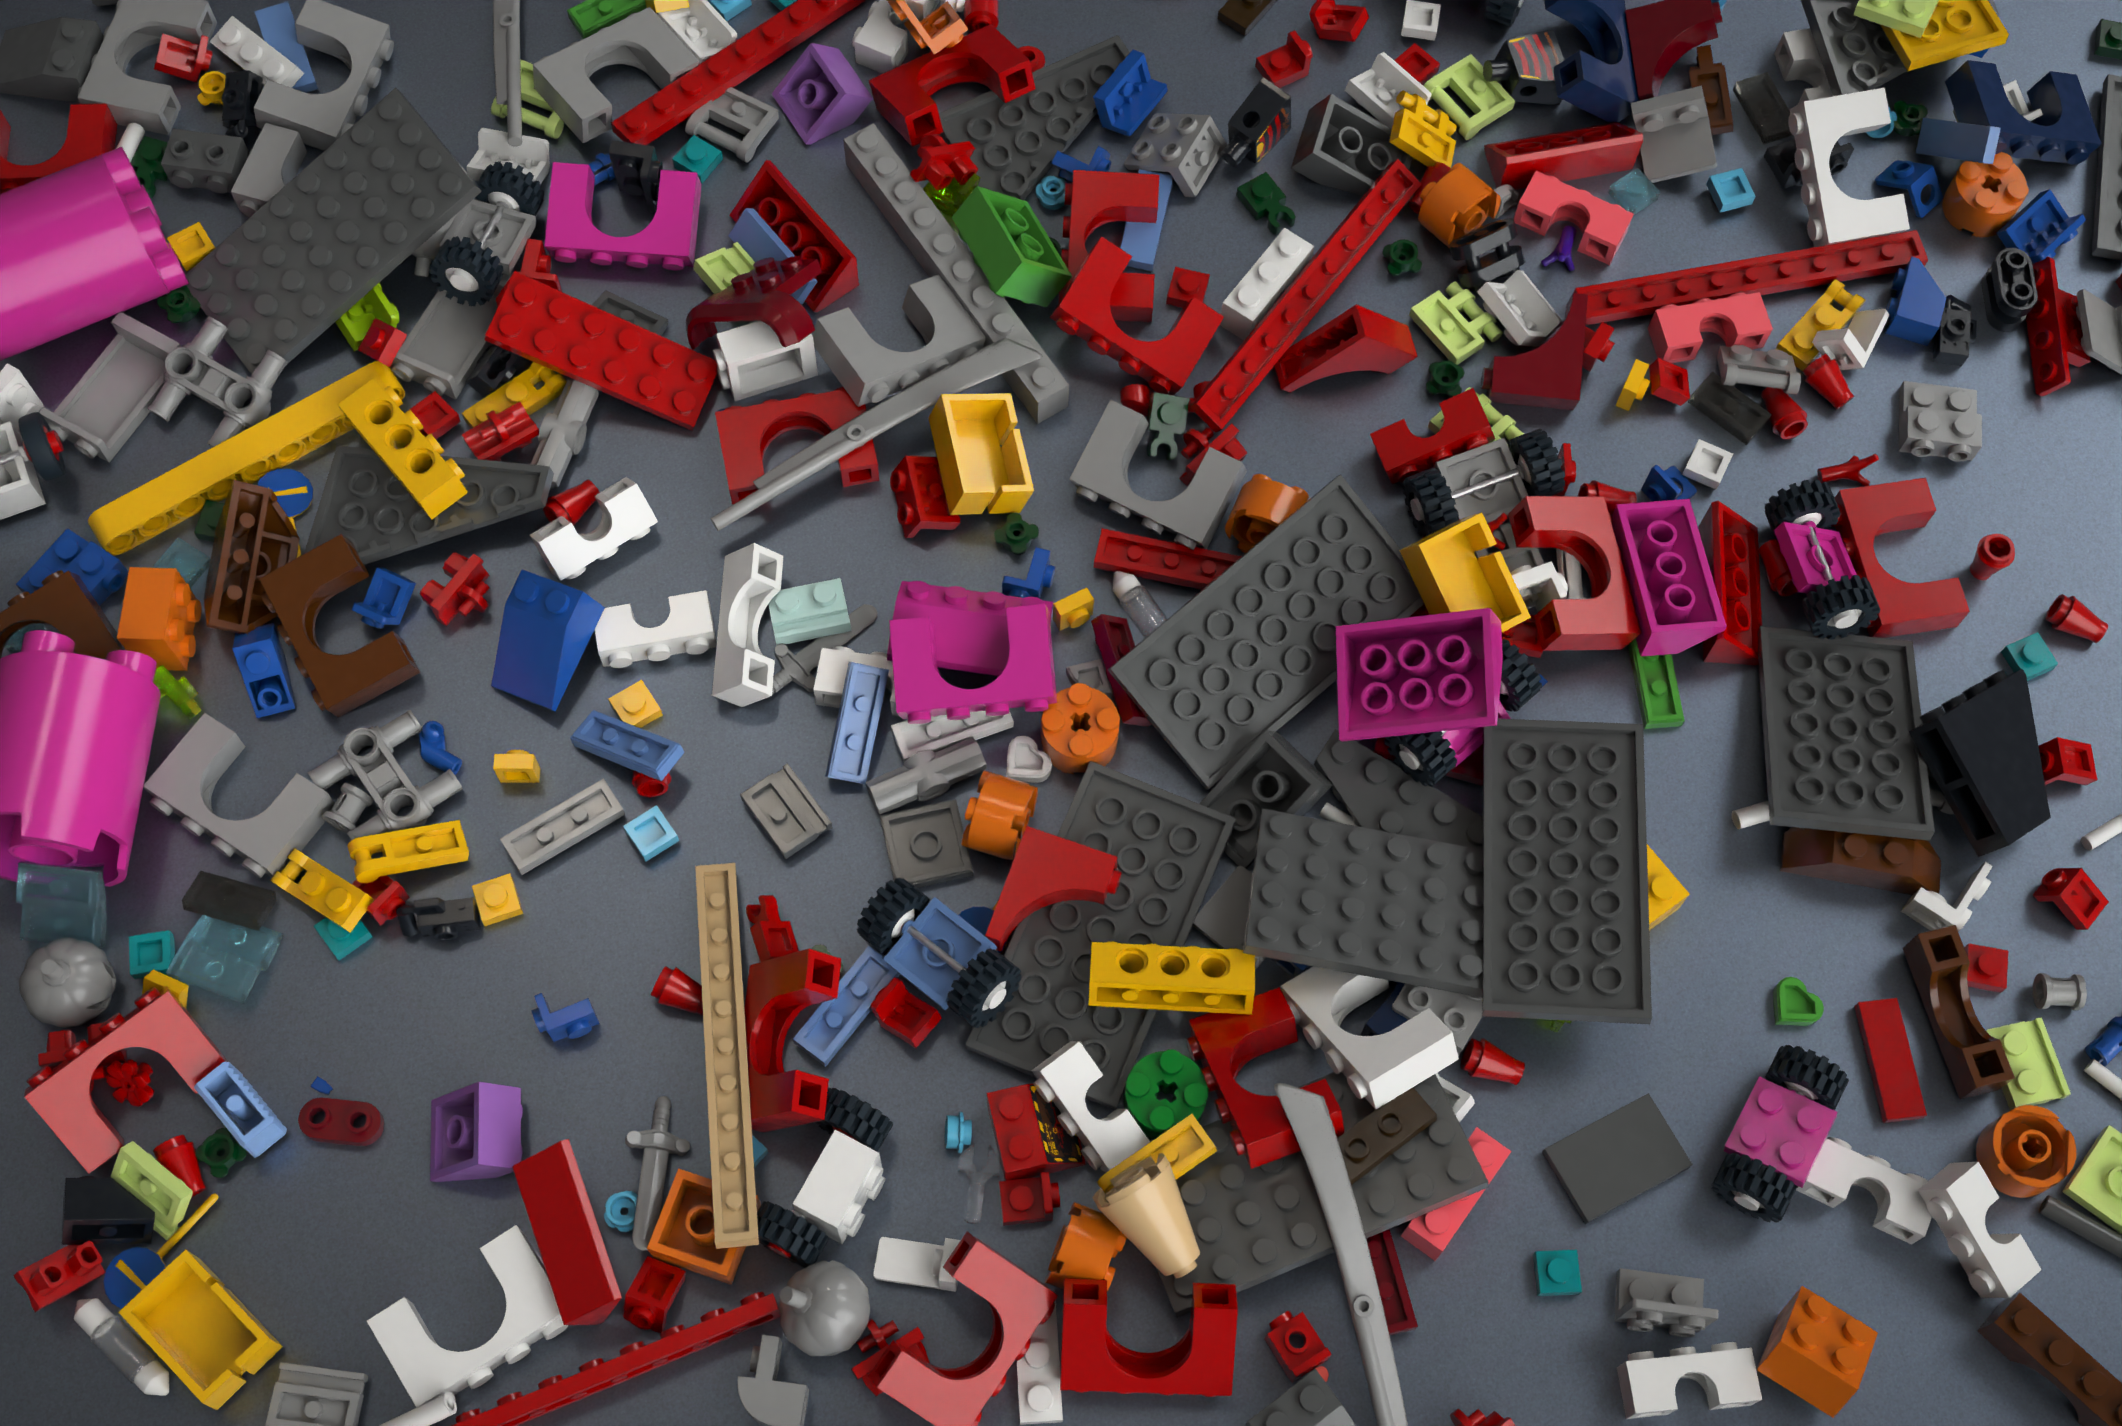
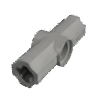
(565, 429)
(926, 775)

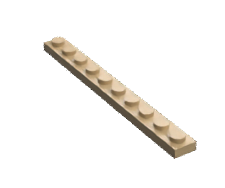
(726, 1058)

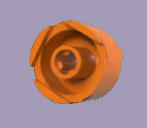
(1985, 195)
(1457, 204)
(1261, 508)
(1080, 709)
(999, 815)
(2024, 1132)
(1085, 1248)

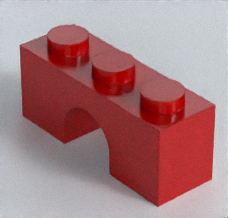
(1462, 430)

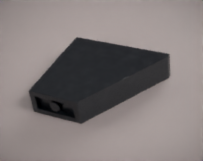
(1987, 760)

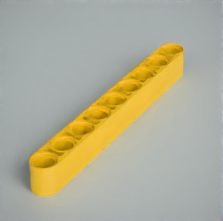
(243, 458)

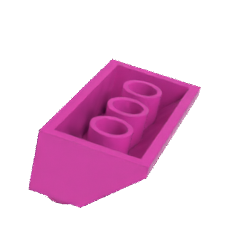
(1667, 575)
(967, 624)

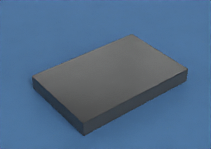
(1617, 1158)

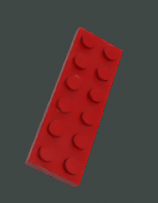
(602, 351)

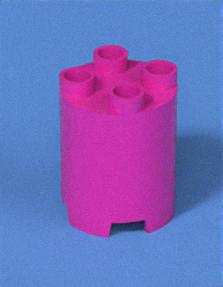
(79, 252)
(73, 754)

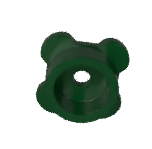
(1908, 126)
(1404, 249)
(183, 312)
(1446, 370)
(1016, 544)
(209, 1152)

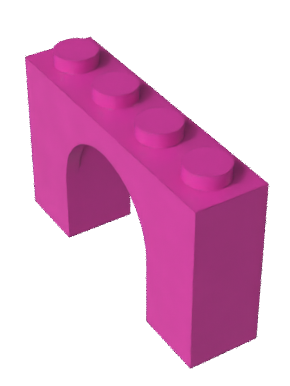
(665, 241)
(1024, 682)

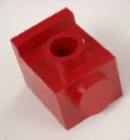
(1296, 1361)

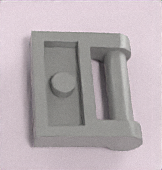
(739, 113)
(1758, 368)

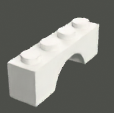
(748, 585)

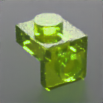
(952, 197)
(179, 691)

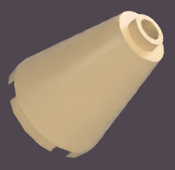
(1152, 1215)

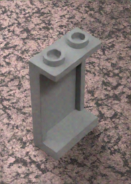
(446, 343)
(114, 391)

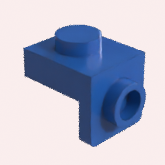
(1066, 164)
(1038, 577)
(385, 599)
(569, 1021)

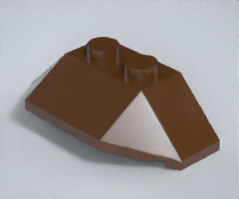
(247, 544)
(1862, 859)

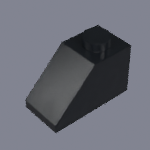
(103, 1213)

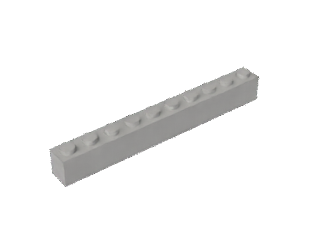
(943, 253)

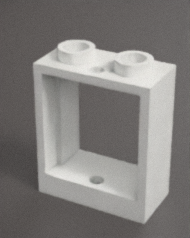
(755, 361)

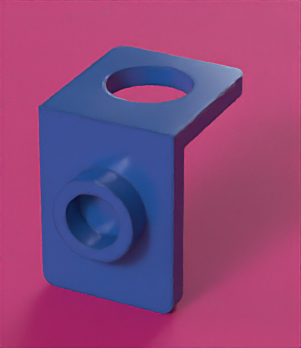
(1914, 178)
(1661, 485)

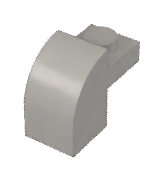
(764, 1397)

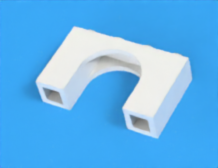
(1832, 213)
(1374, 1065)
(530, 1315)

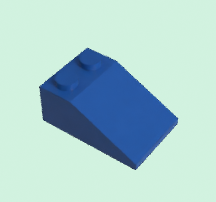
(542, 638)

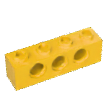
(432, 489)
(1171, 978)

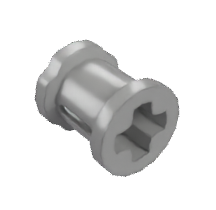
(347, 808)
(2059, 991)

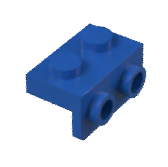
(1128, 95)
(2040, 227)

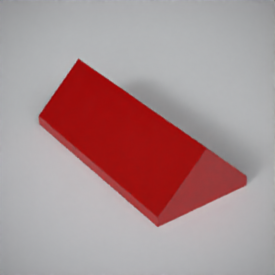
(1565, 154)
(802, 233)
(1734, 565)
(568, 1235)

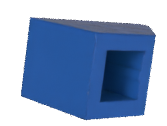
(1917, 304)
(264, 670)

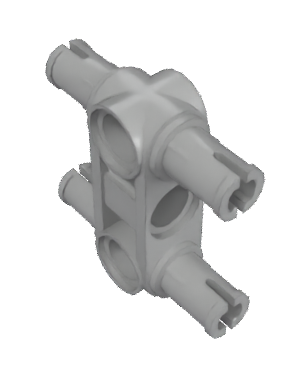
(217, 383)
(385, 777)

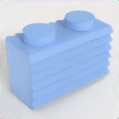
(240, 1109)

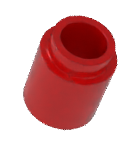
(980, 14)

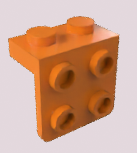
(937, 30)

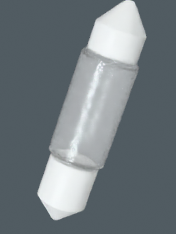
(1137, 603)
(122, 1347)

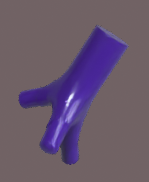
(1563, 249)

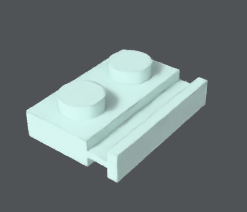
(809, 612)

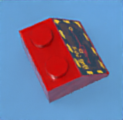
(1030, 1134)

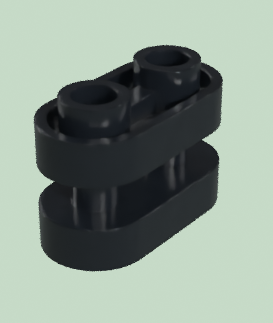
(1498, 263)
(2009, 289)

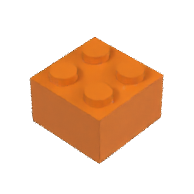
(159, 616)
(686, 1231)
(1817, 1351)

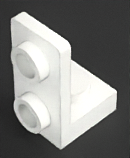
(1853, 344)
(1933, 911)
(915, 1263)

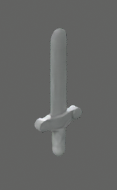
(798, 666)
(657, 1146)

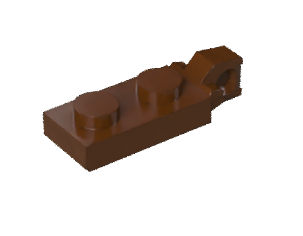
(1715, 90)

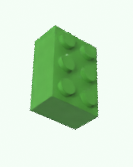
(1011, 247)

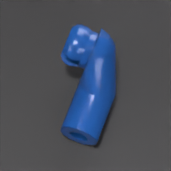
(434, 749)

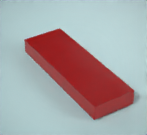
(1890, 1060)

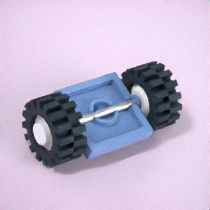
(939, 952)

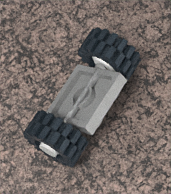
(488, 235)
(1484, 481)

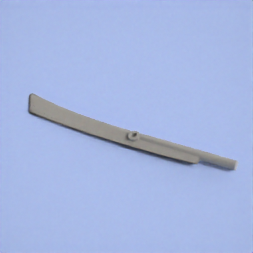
(507, 64)
(967, 372)
(1325, 1162)

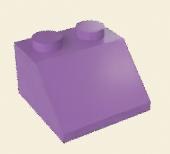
(821, 93)
(476, 1132)

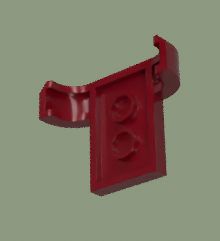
(759, 296)

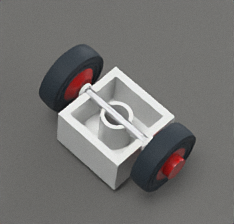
(18, 453)

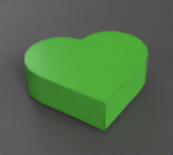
(1794, 1004)

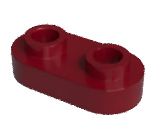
(339, 1121)

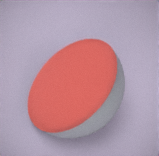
(1323, 1372)

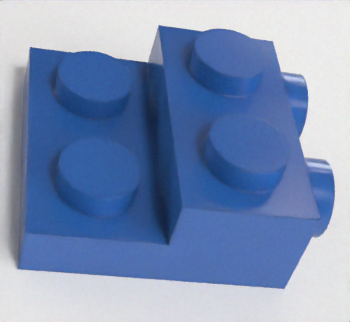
(70, 552)

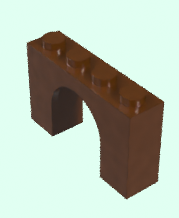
(297, 596)
(67, 607)

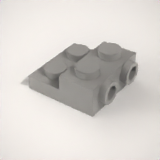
(1939, 421)

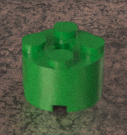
(1165, 1073)

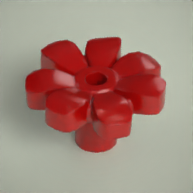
(130, 1081)

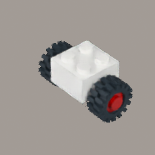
(836, 1187)

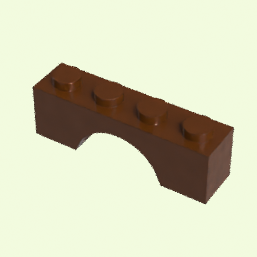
(1941, 973)
(2037, 1342)

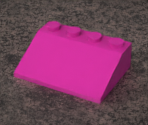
(1419, 674)

